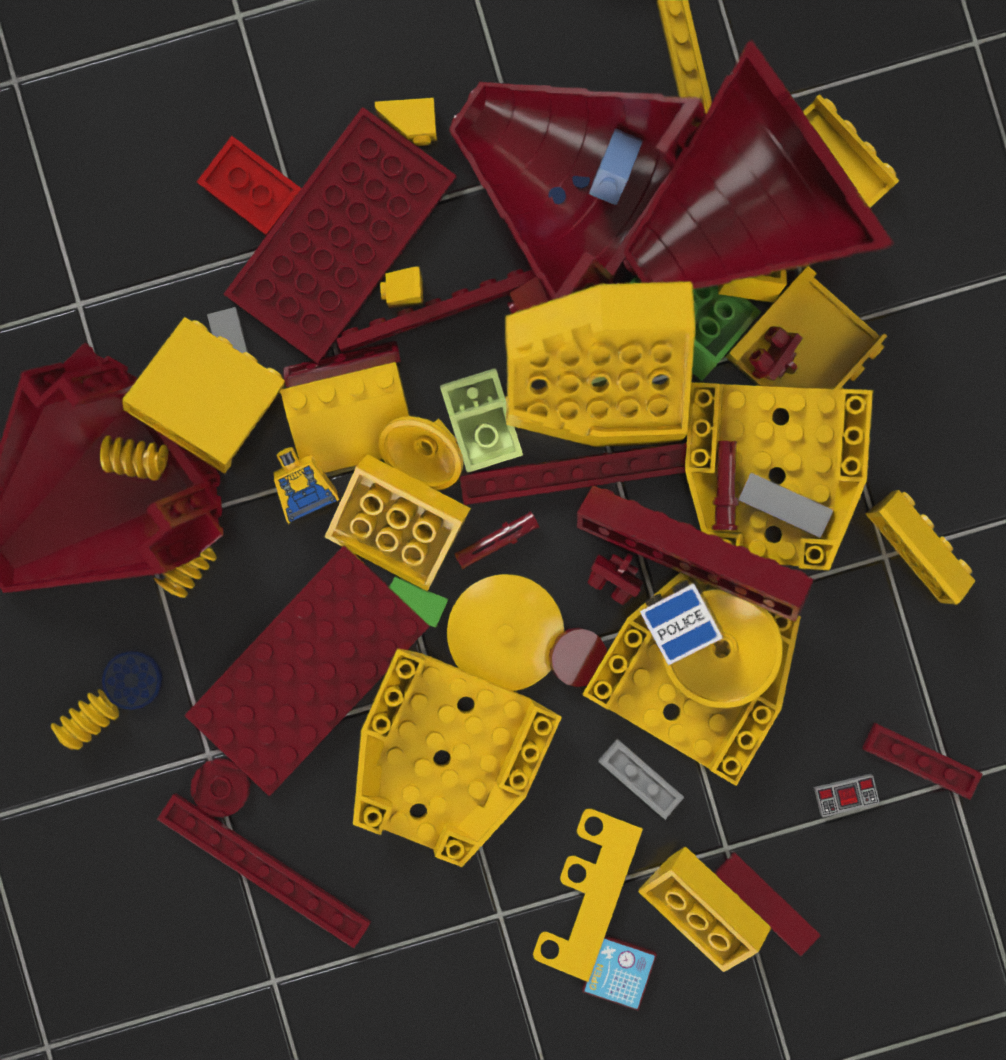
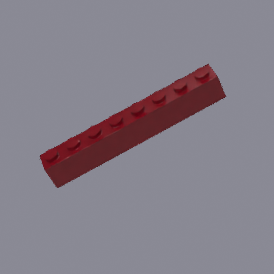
(694, 553)

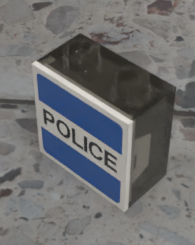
(681, 621)

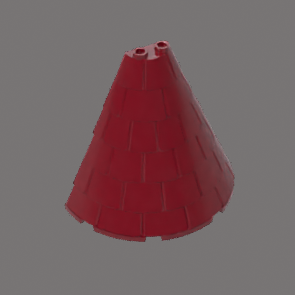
(542, 136)
(751, 193)

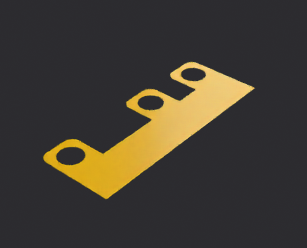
(601, 892)

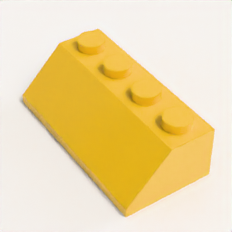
(921, 547)
(705, 910)

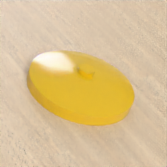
(504, 630)
(738, 664)

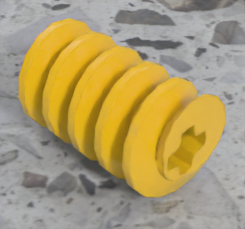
(133, 460)
(180, 577)
(86, 722)

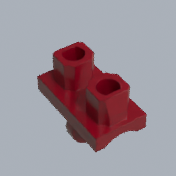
(779, 356)
(620, 573)

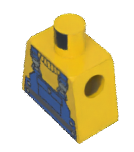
(302, 485)

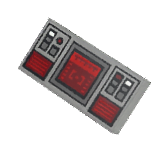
(846, 795)

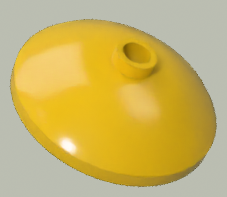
(421, 451)

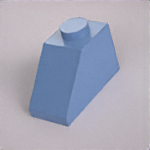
(615, 166)

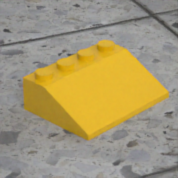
(344, 415)
(396, 522)

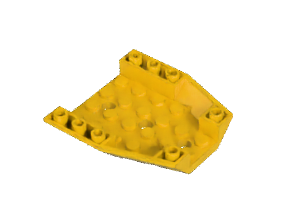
(609, 333)
(818, 448)
(638, 689)
(490, 763)

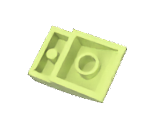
(479, 420)

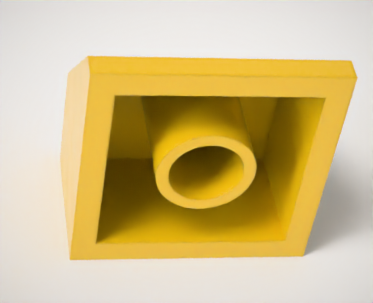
(758, 288)

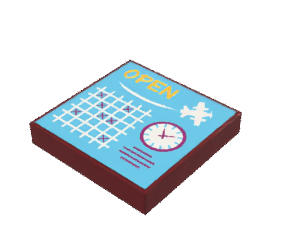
(620, 973)

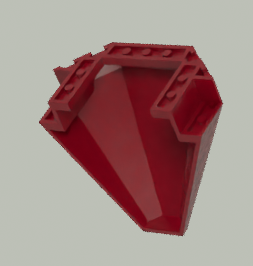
(70, 517)

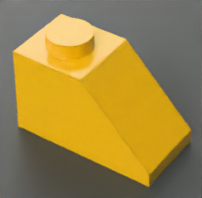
(410, 118)
(403, 288)

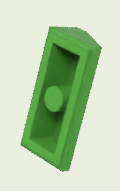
(425, 603)

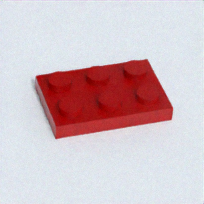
(248, 185)

